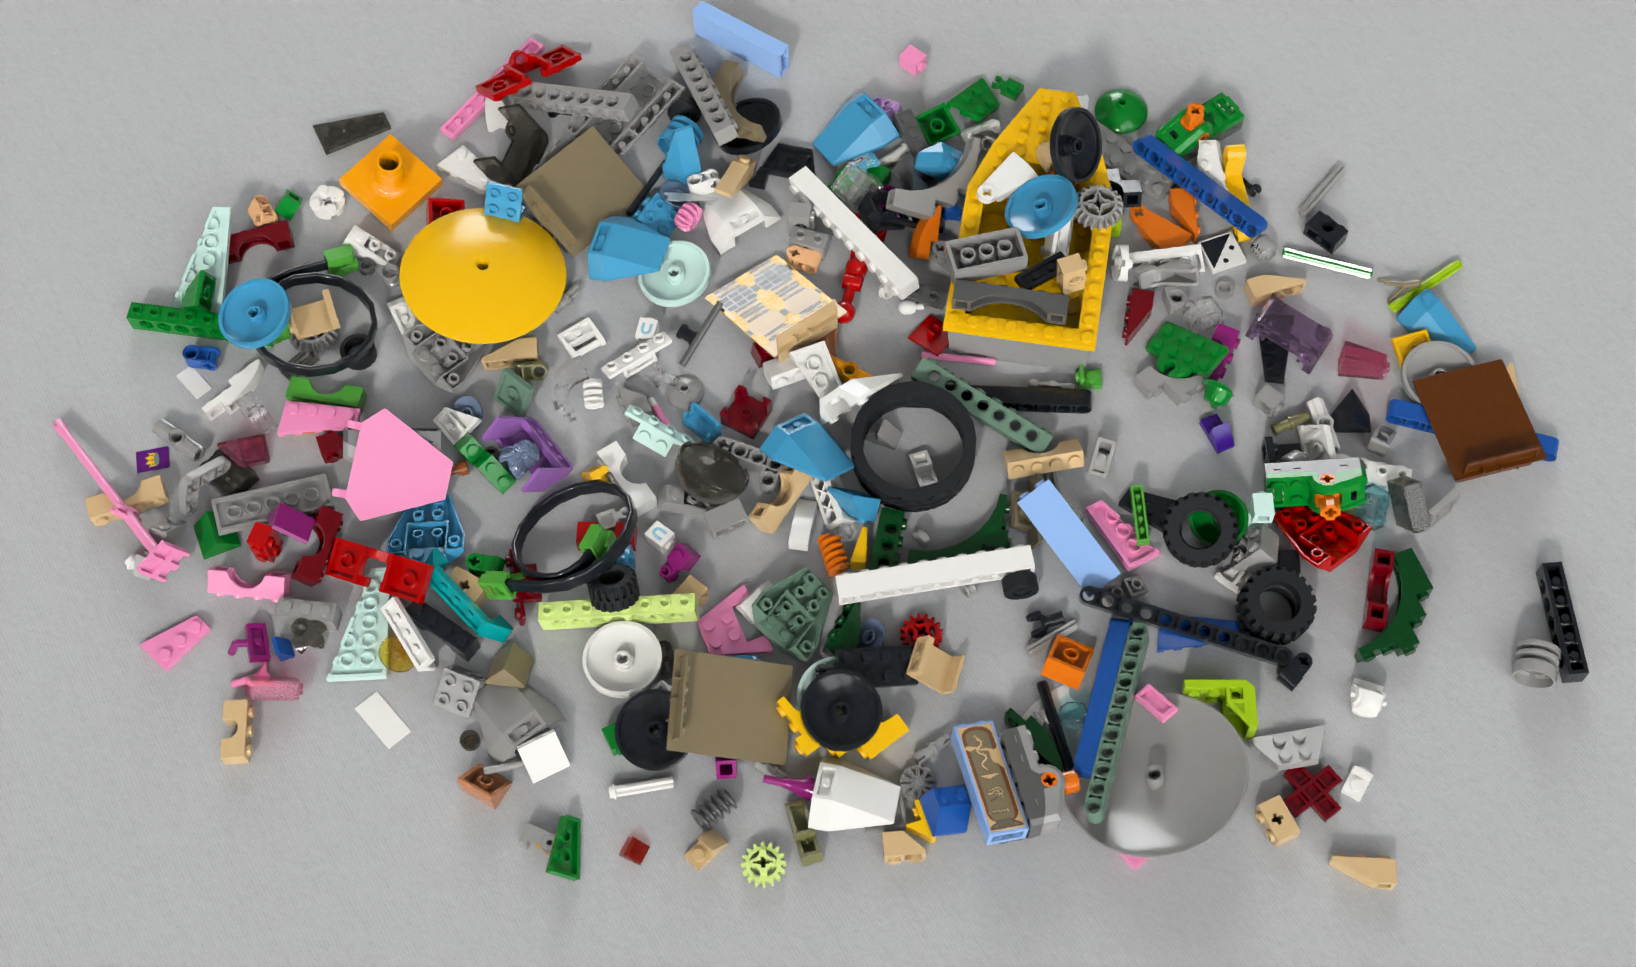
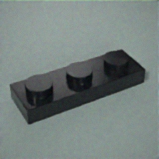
(1039, 273)

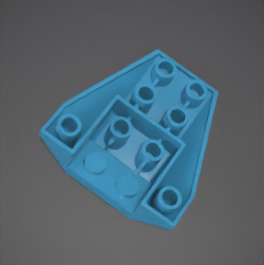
(855, 131)
(625, 249)
(807, 448)
(426, 528)

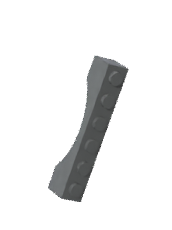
(1048, 306)

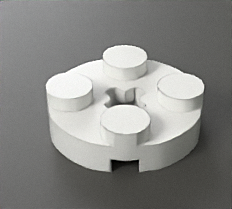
(326, 193)
(1121, 263)

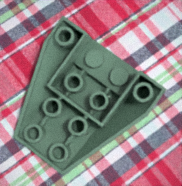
(793, 613)

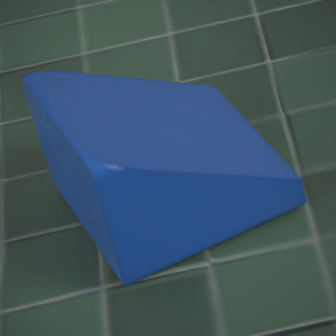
(283, 648)

